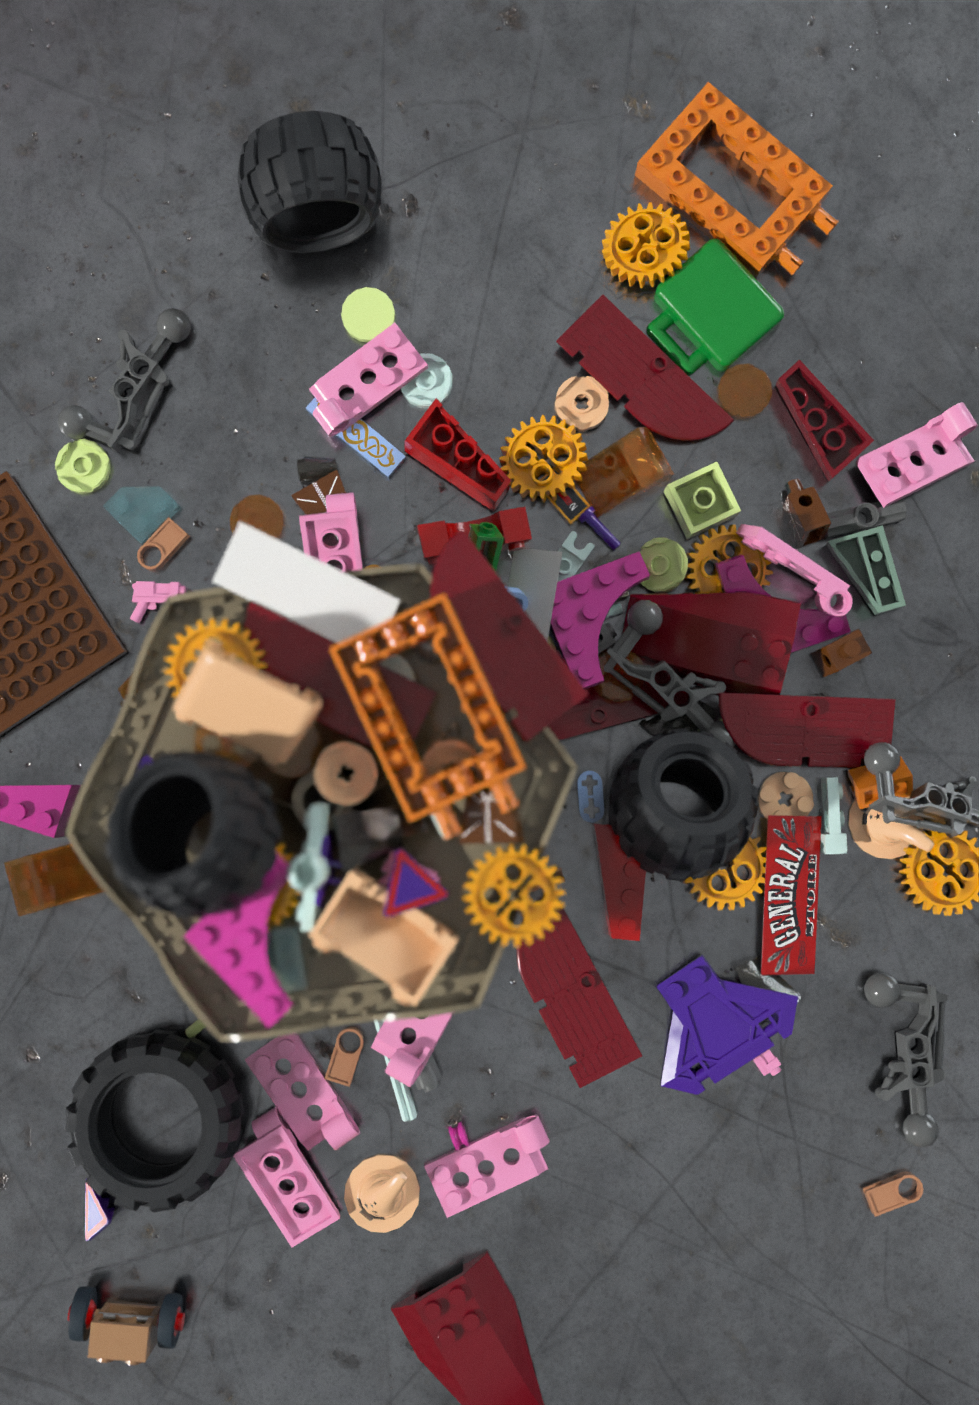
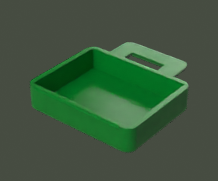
(716, 309)

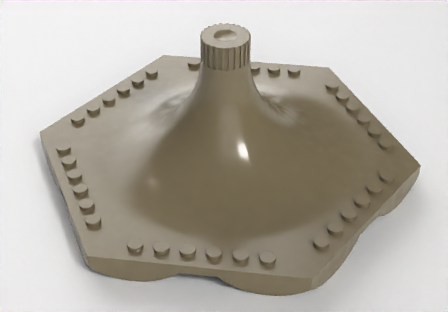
(337, 986)

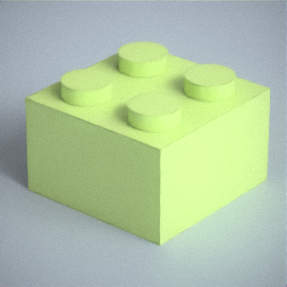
(702, 500)

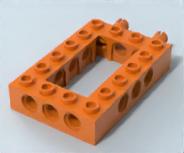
(708, 211)
(415, 789)

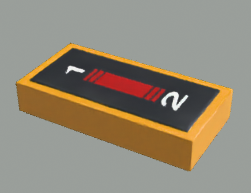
(570, 506)

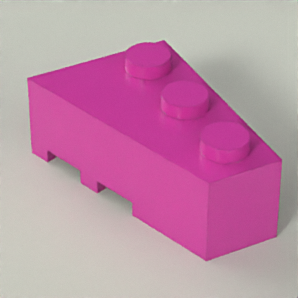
(38, 807)

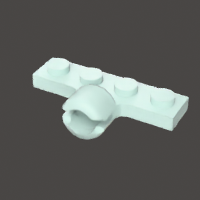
(311, 869)

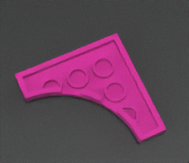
(582, 607)
(812, 624)
(238, 947)

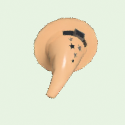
(884, 839)
(382, 1193)

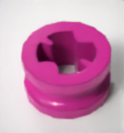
(458, 1135)

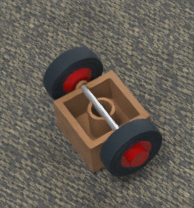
(124, 1330)

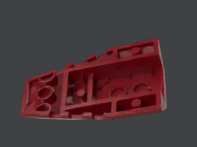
(723, 638)
(472, 1337)

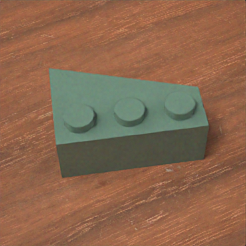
(870, 568)

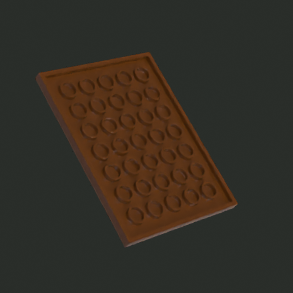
(47, 618)

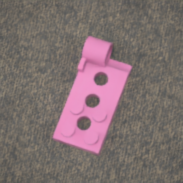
(338, 414)
(942, 430)
(340, 520)
(780, 552)
(409, 1059)
(336, 1123)
(524, 1135)
(277, 1140)

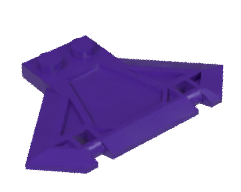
(718, 1025)

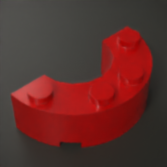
(511, 523)

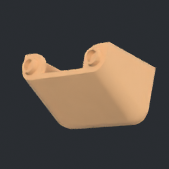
(246, 704)
(397, 949)

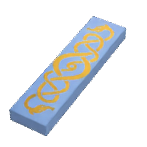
(369, 445)

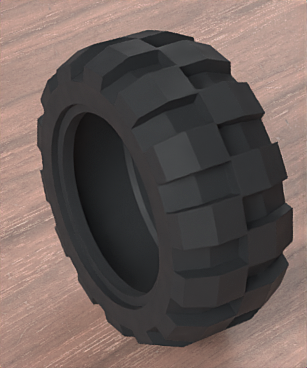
(110, 1164)

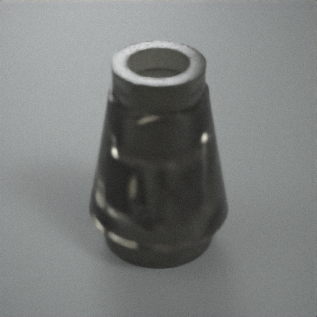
(314, 468)

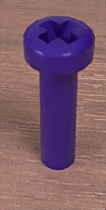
(599, 528)

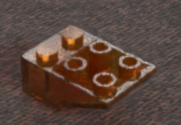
(624, 471)
(49, 879)

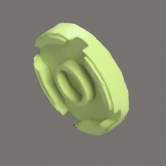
(367, 313)
(83, 466)
(665, 563)

